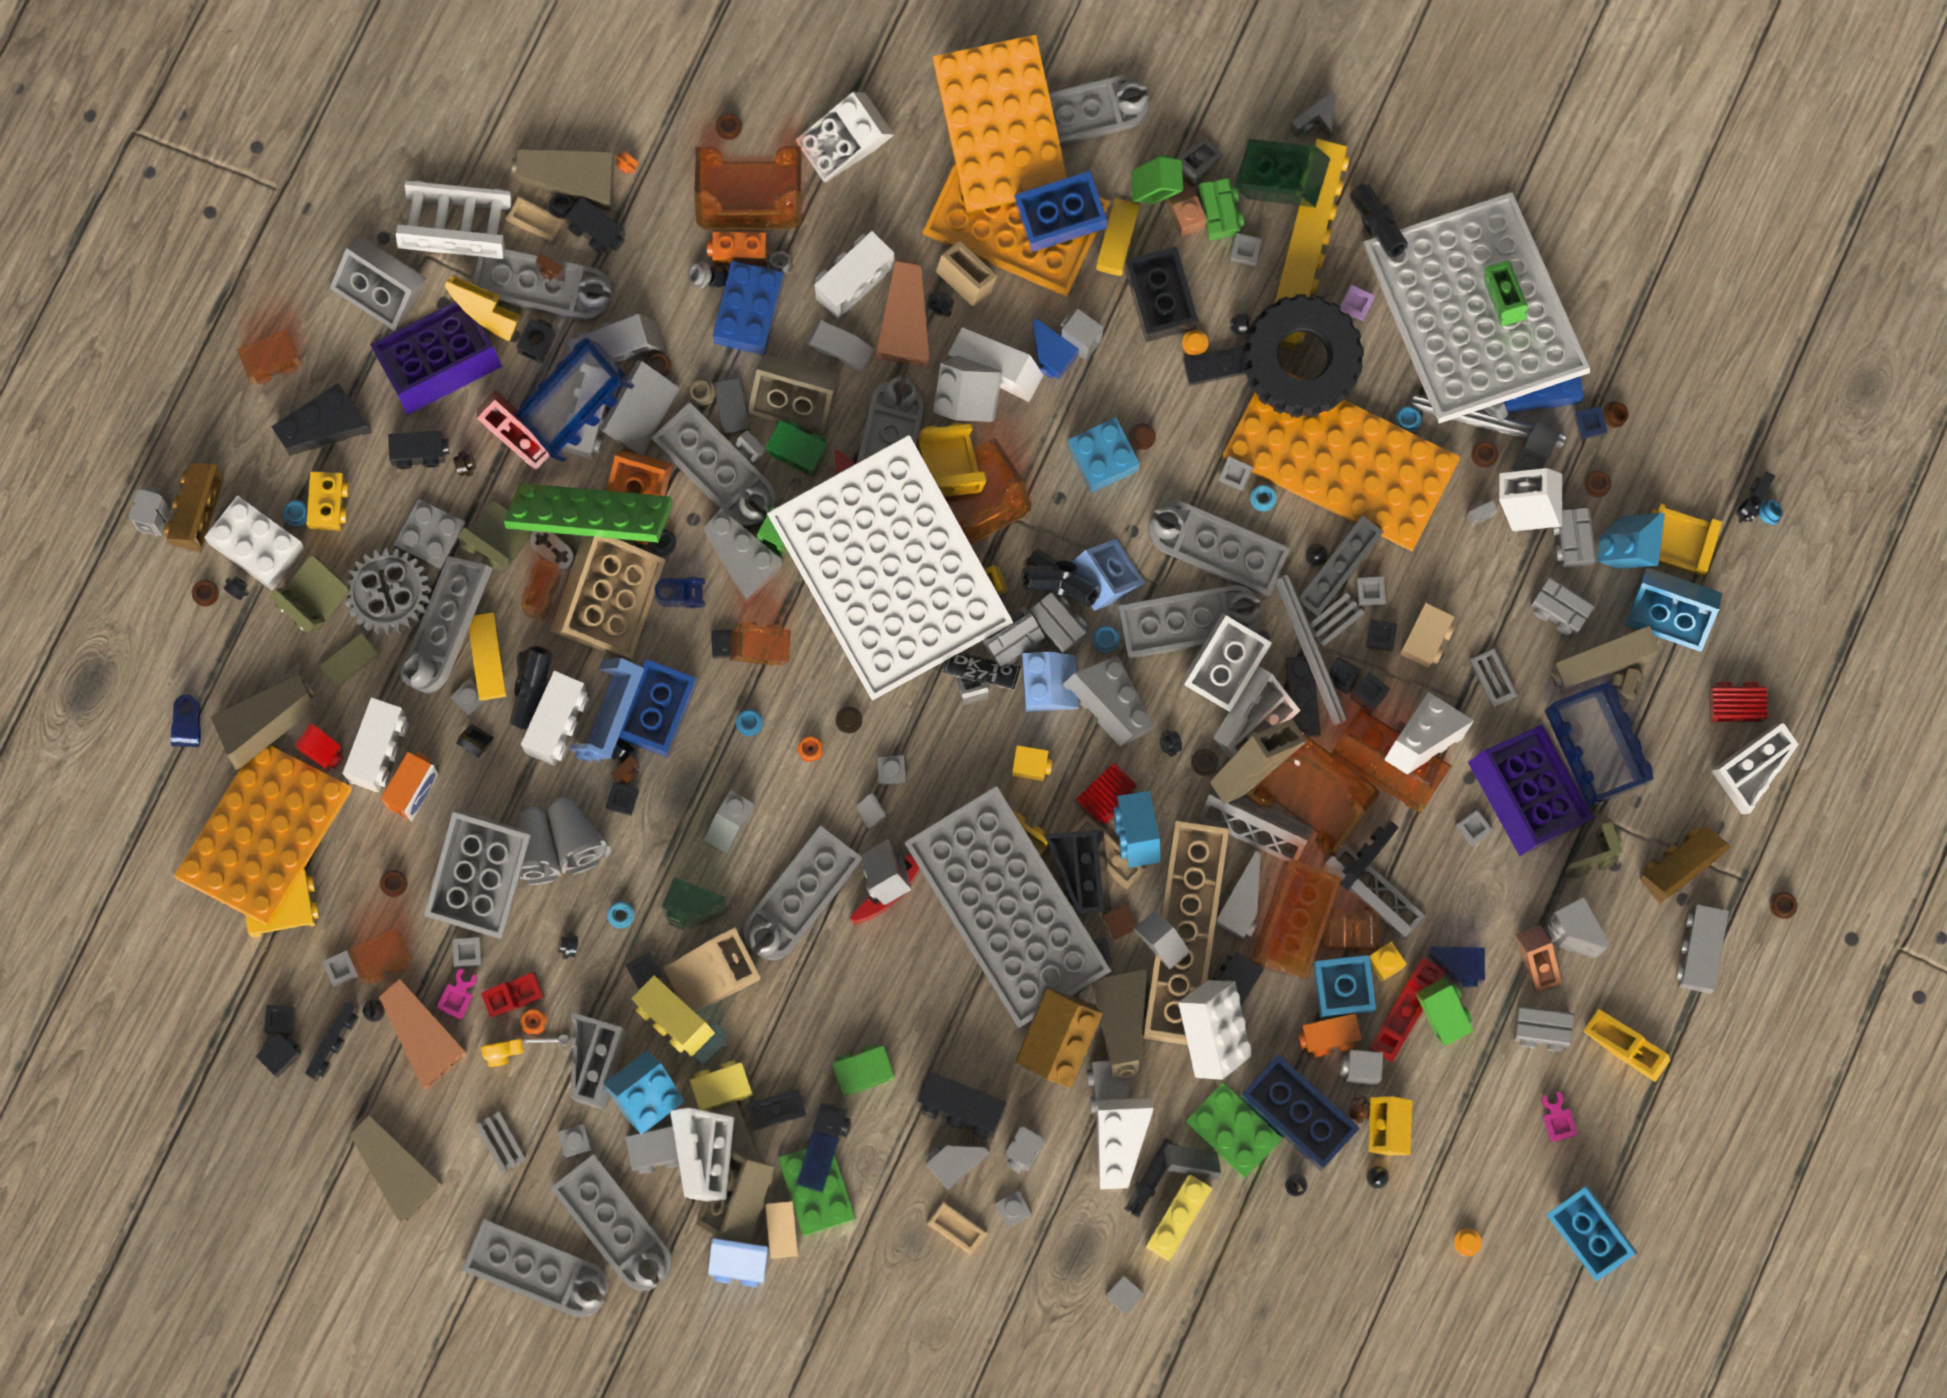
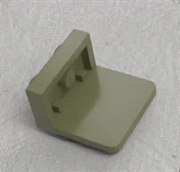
(492, 540)
(311, 595)
(1609, 841)

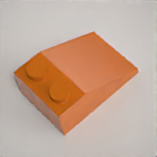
(639, 475)

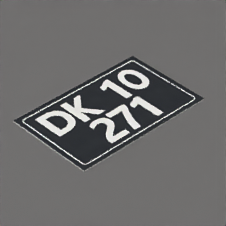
(976, 667)

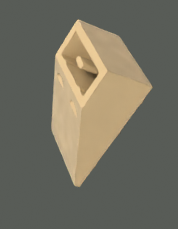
(712, 971)

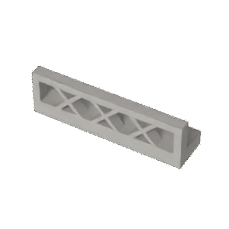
(1281, 827)
(1371, 900)

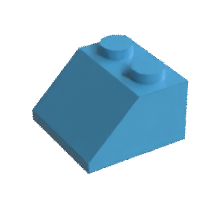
(1632, 542)

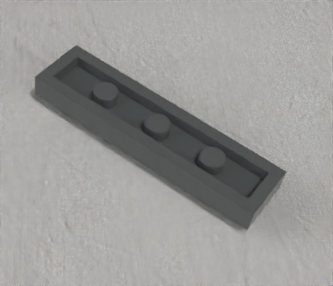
(1340, 565)

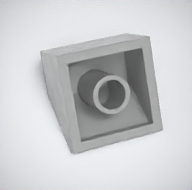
(967, 390)

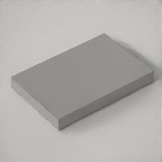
(640, 408)

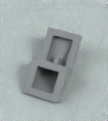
(840, 344)

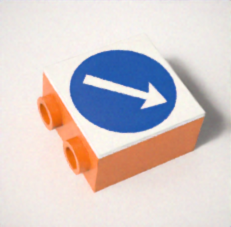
(410, 785)

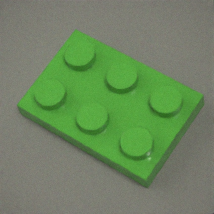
(1233, 1130)
(815, 1209)

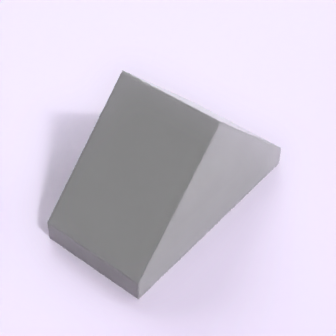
(971, 691)
(1162, 939)

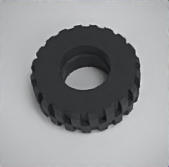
(1325, 323)

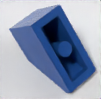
(1052, 351)

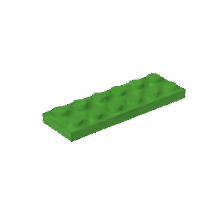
(588, 512)

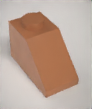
(1186, 211)
(1539, 958)

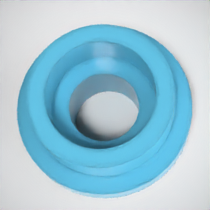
(1263, 490)
(620, 906)

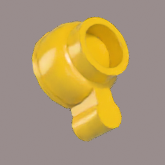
(499, 1052)

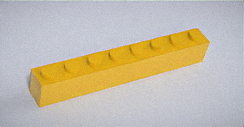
(1310, 234)

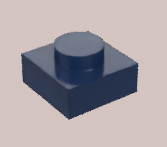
(1590, 423)

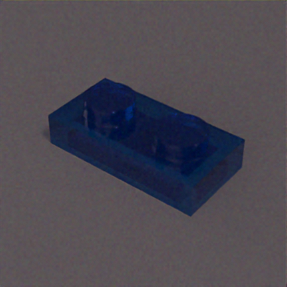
(817, 1162)

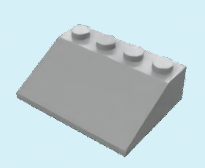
(477, 873)

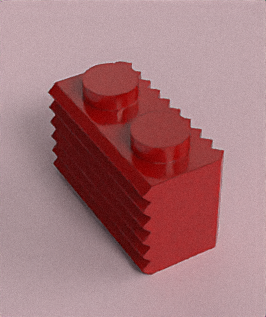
(1738, 703)
(1104, 792)

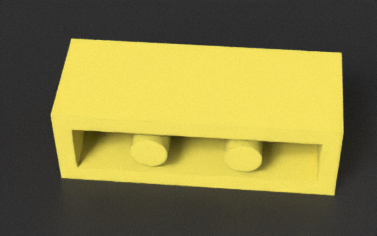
(672, 1017)
(1179, 1217)

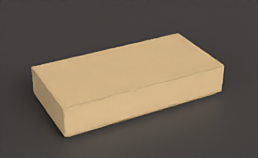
(535, 220)
(957, 1228)
(781, 1229)

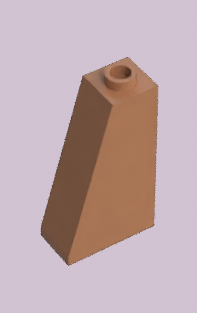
(904, 324)
(423, 1038)

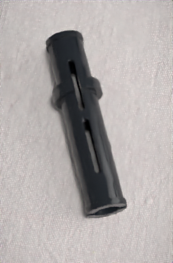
(1151, 1178)

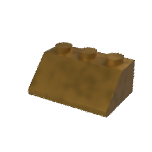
(194, 506)
(1683, 863)
(1059, 1037)

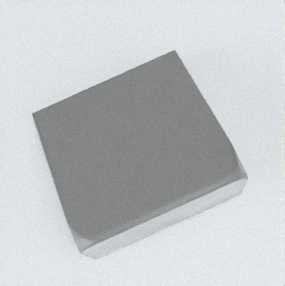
(871, 811)

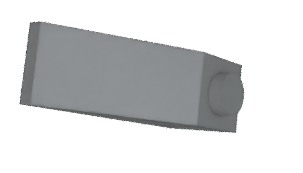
(1242, 905)

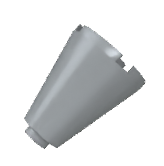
(575, 837)
(541, 858)

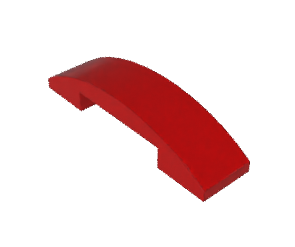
(869, 910)
(1405, 1011)

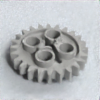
(410, 583)

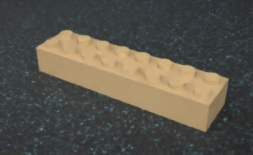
(1191, 908)

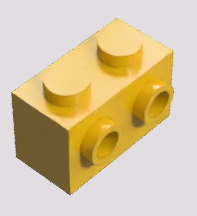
(326, 501)
(1390, 1125)

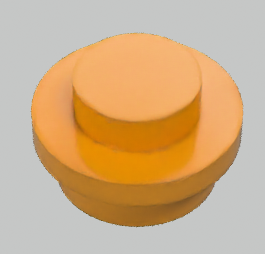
(1195, 342)
(1467, 1242)

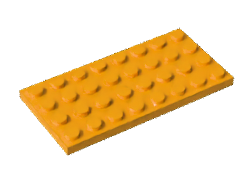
(1348, 464)

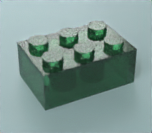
(1282, 173)

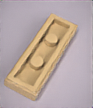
(1116, 866)

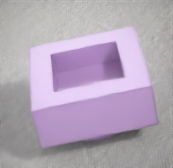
(1357, 302)

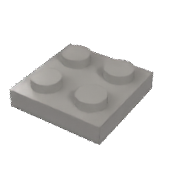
(429, 534)

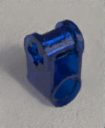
(682, 592)
(186, 727)

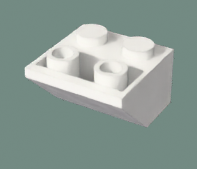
(1531, 498)

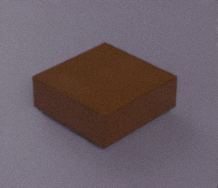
(1119, 922)

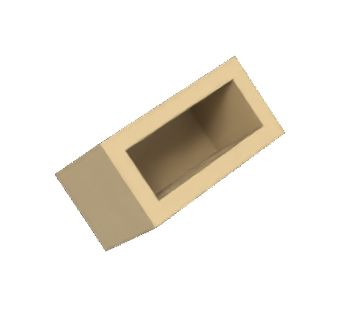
(966, 273)
(1427, 635)

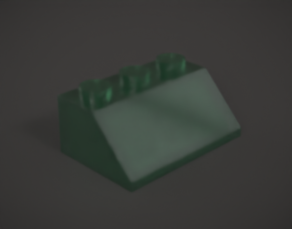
(691, 905)

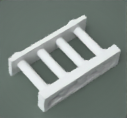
(452, 241)

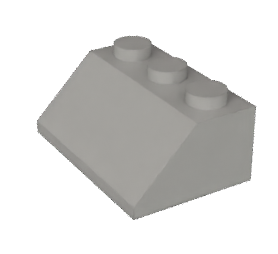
(377, 282)
(1577, 930)

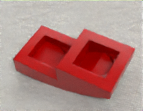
(512, 995)

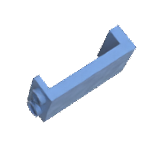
(612, 710)

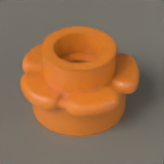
(626, 162)
(815, 743)
(536, 1028)

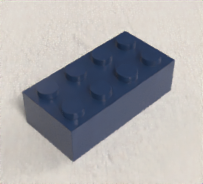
(1299, 1112)

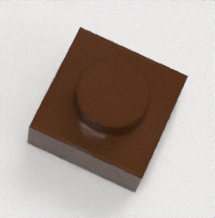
(549, 268)
(626, 771)

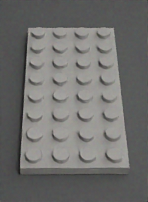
(1006, 905)

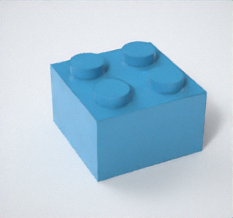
(1103, 455)
(1137, 829)
(1344, 987)
(644, 1092)

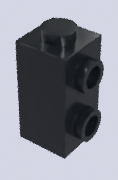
(595, 226)
(417, 449)
(832, 1121)

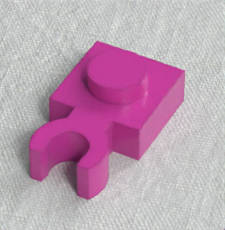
(457, 999)
(1558, 1122)

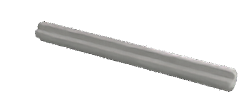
(1485, 420)
(1311, 650)

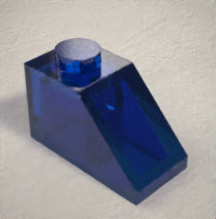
(1461, 964)

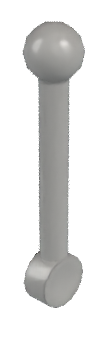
(562, 1039)

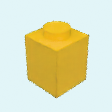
(1031, 763)
(1386, 962)

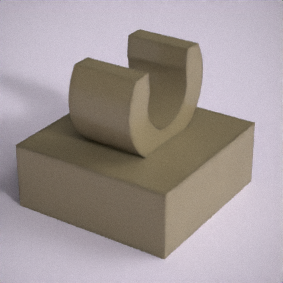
(1629, 684)

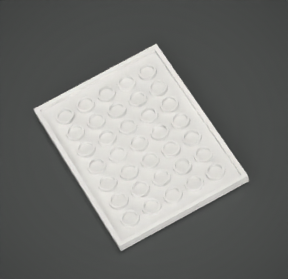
(1450, 319)
(890, 567)

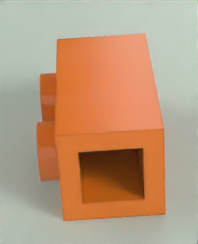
(738, 247)
(1330, 1034)

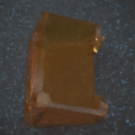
(748, 192)
(999, 502)
(1319, 793)

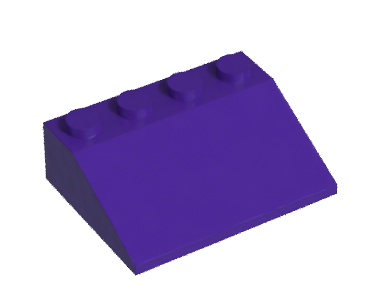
(435, 356)
(1530, 790)

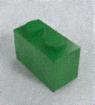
(797, 447)

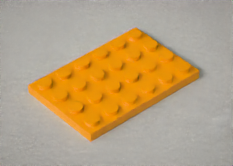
(999, 121)
(1000, 240)
(263, 833)

